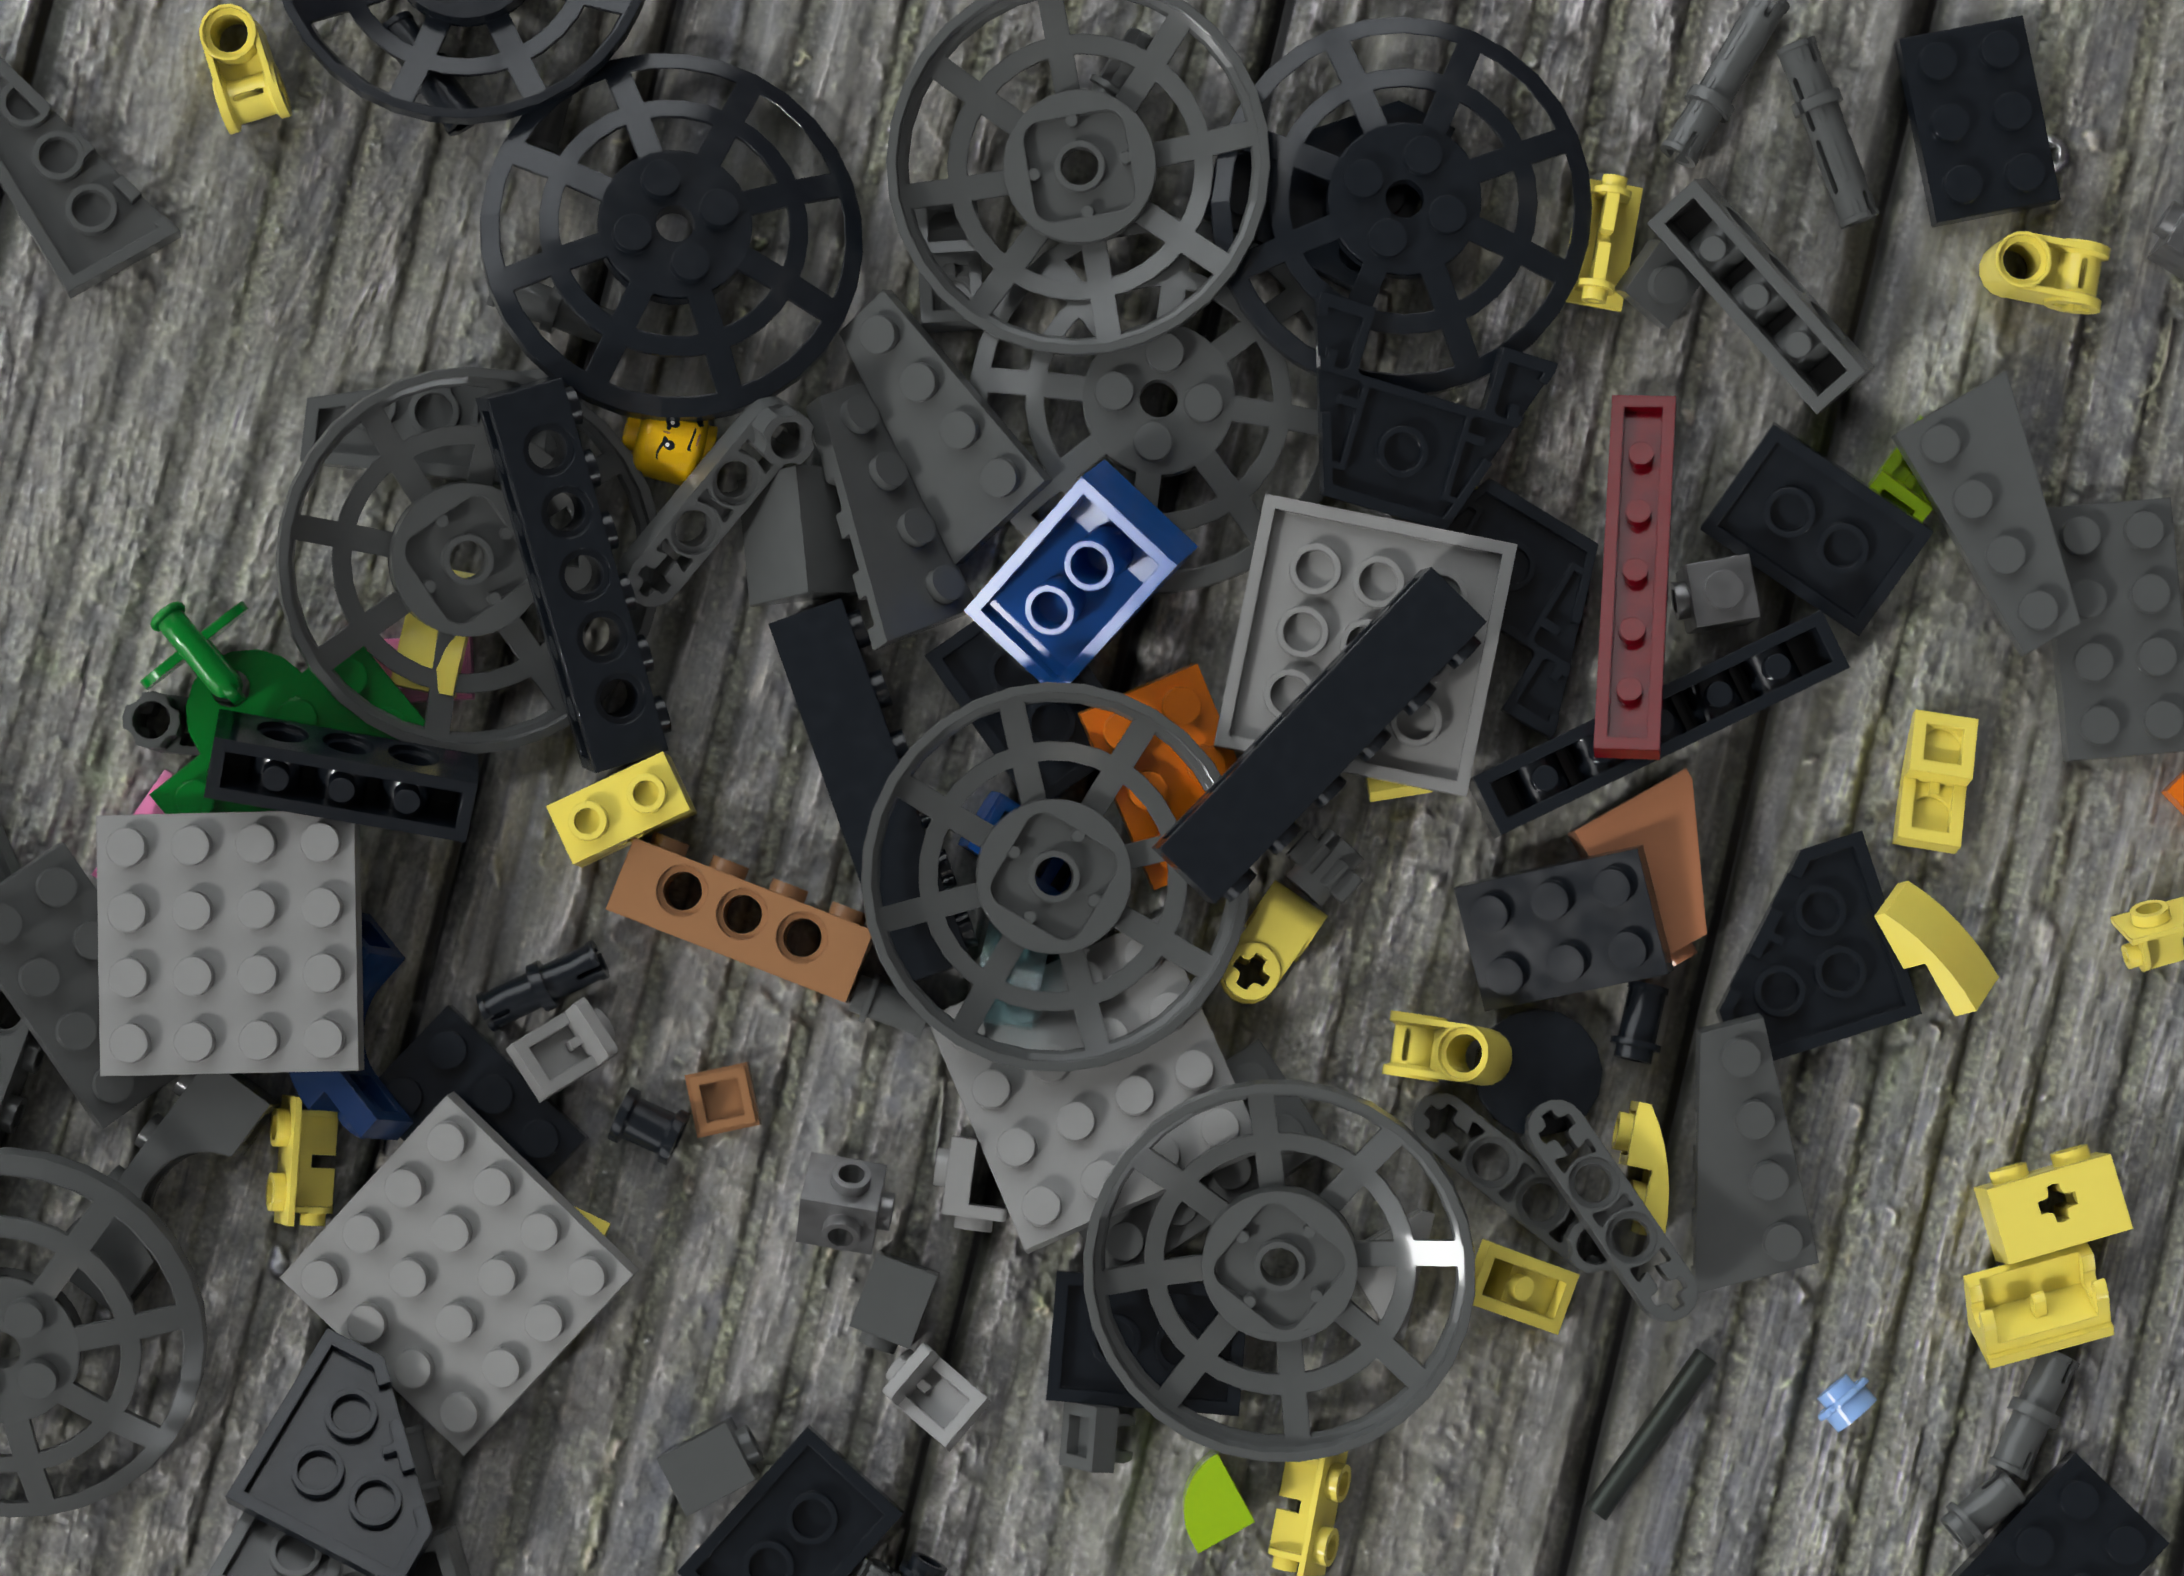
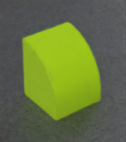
(1213, 1503)

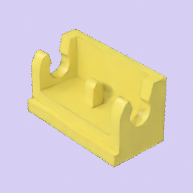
(2037, 1306)

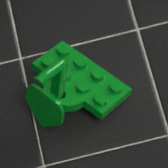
(275, 692)

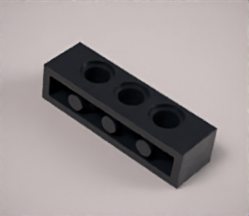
(342, 775)

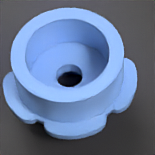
(1845, 1401)

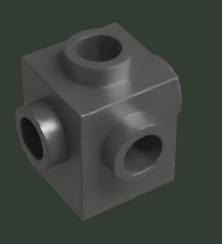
(844, 1203)

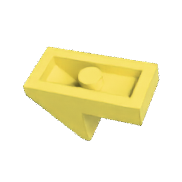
(1522, 1286)

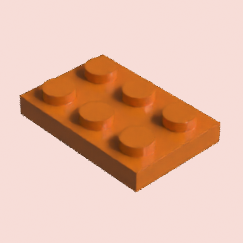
(1187, 703)

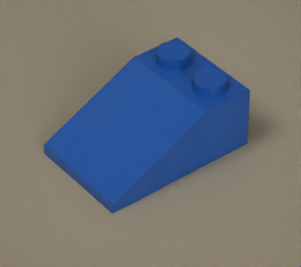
(1080, 576)

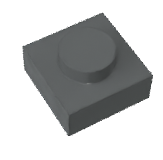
(1657, 284)

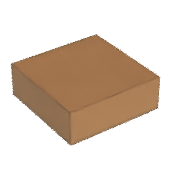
(723, 1099)

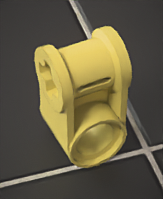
(243, 80)
(2059, 271)
(1274, 936)
(1436, 1049)

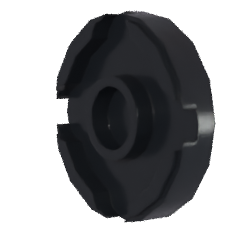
(1549, 1062)

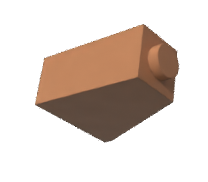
(1667, 828)

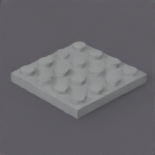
(1315, 587)
(229, 944)
(1063, 1132)
(459, 1272)

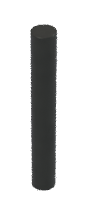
(1651, 1434)

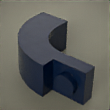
(360, 1096)

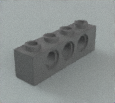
(1760, 294)

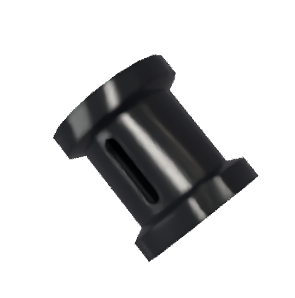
(649, 1126)

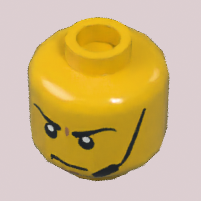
(668, 448)

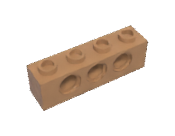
(644, 897)

